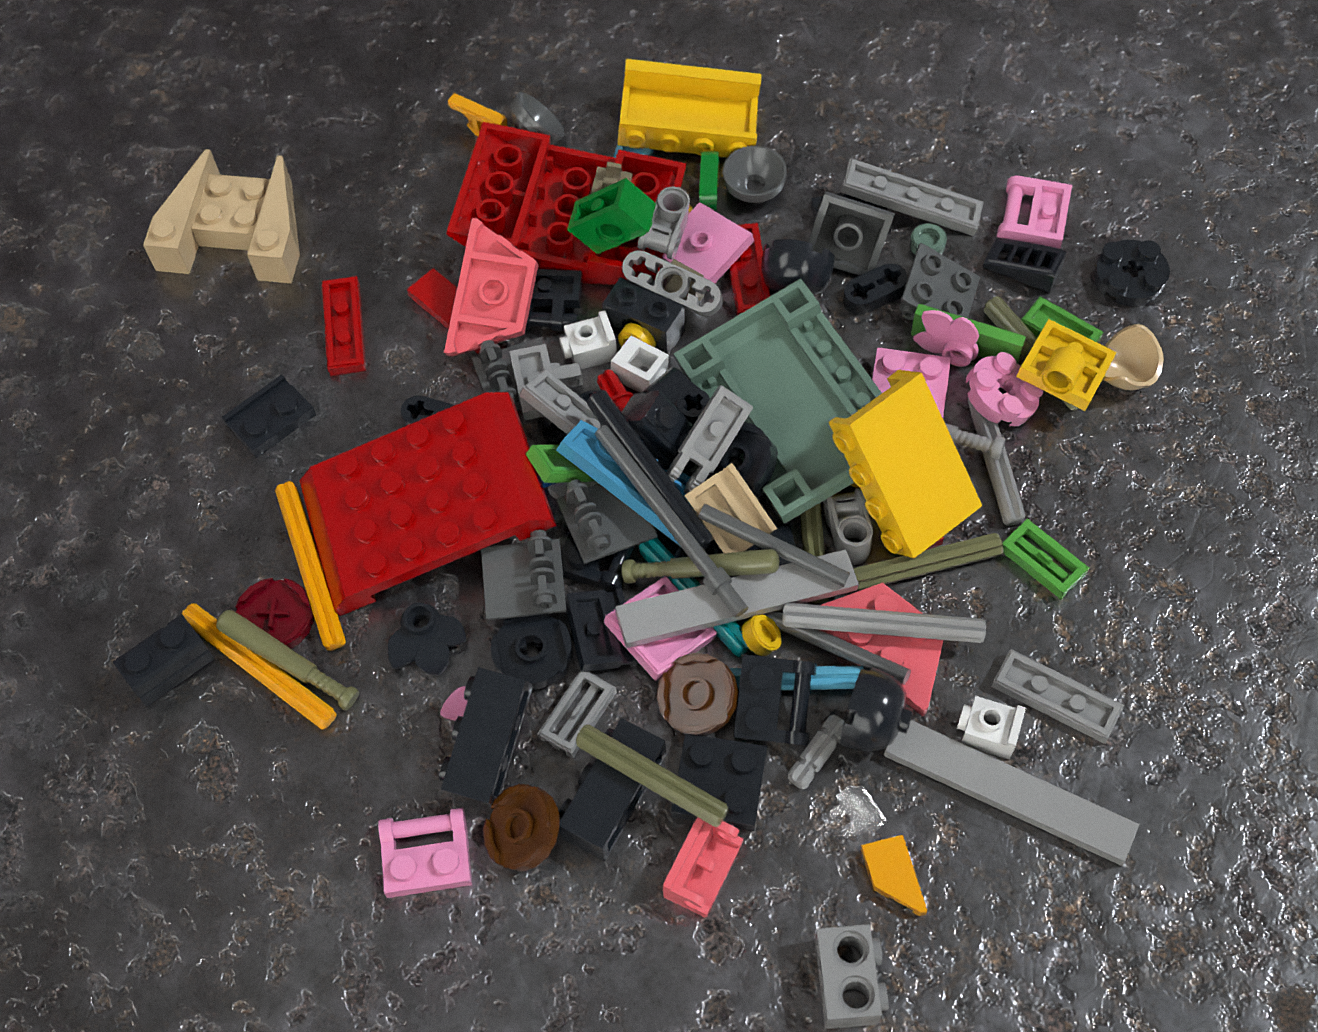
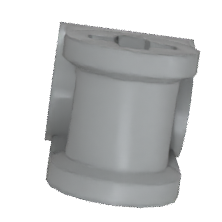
(667, 225)
(849, 519)

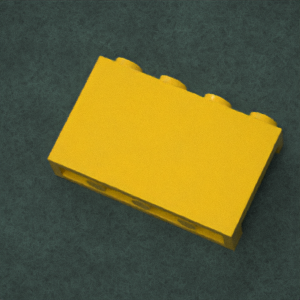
(688, 108)
(906, 465)

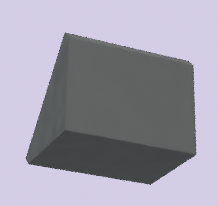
(850, 232)

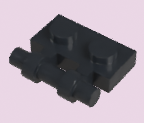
(556, 290)

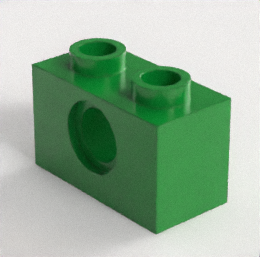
(612, 216)

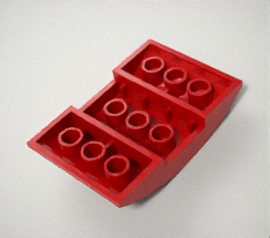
(528, 195)

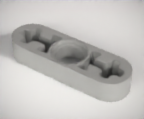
(652, 263)

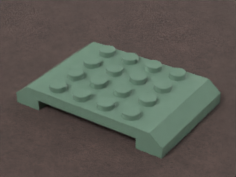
(797, 379)

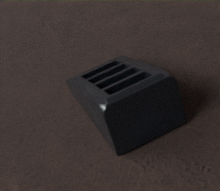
(1032, 275)

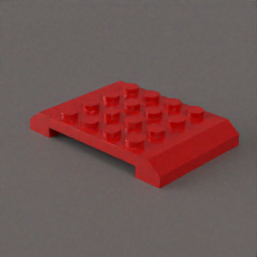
(423, 498)

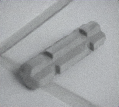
(816, 752)

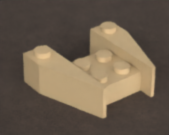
(230, 215)

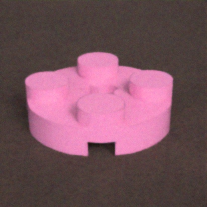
(1001, 371)

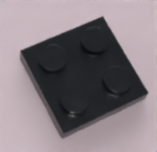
(726, 771)

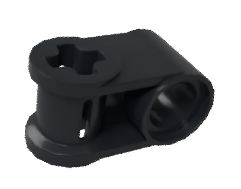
(681, 392)

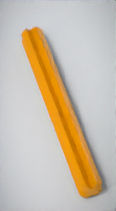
(310, 566)
(261, 669)

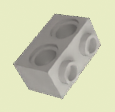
(839, 976)

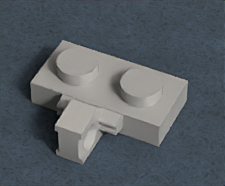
(533, 360)

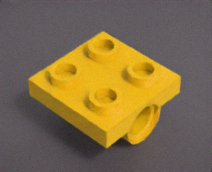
(1066, 364)

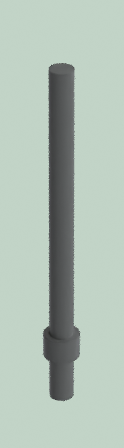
(715, 578)

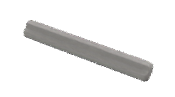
(1000, 473)

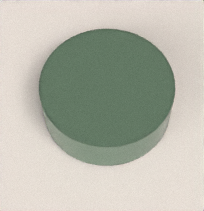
(930, 235)

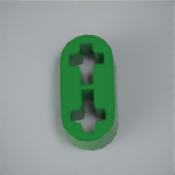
(709, 179)

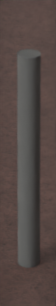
(767, 541)
(843, 648)

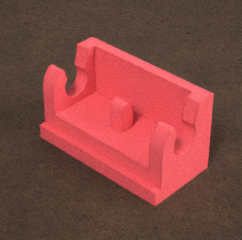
(702, 866)

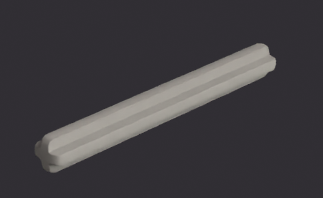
(884, 622)

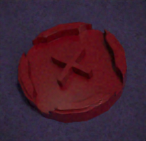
(278, 609)

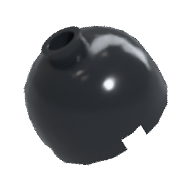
(794, 260)
(875, 711)

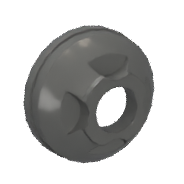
(533, 116)
(754, 164)

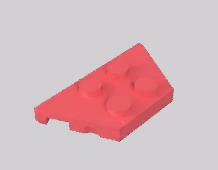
(491, 292)
(916, 654)

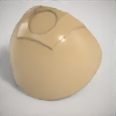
(1137, 358)

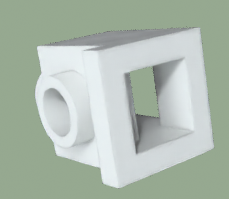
(589, 341)
(639, 364)
(992, 739)

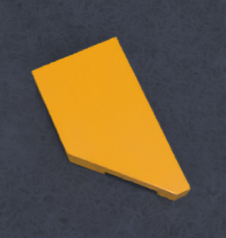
(475, 113)
(893, 872)

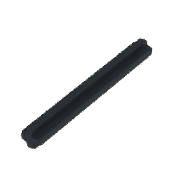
(610, 415)

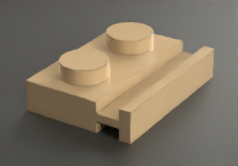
(732, 496)

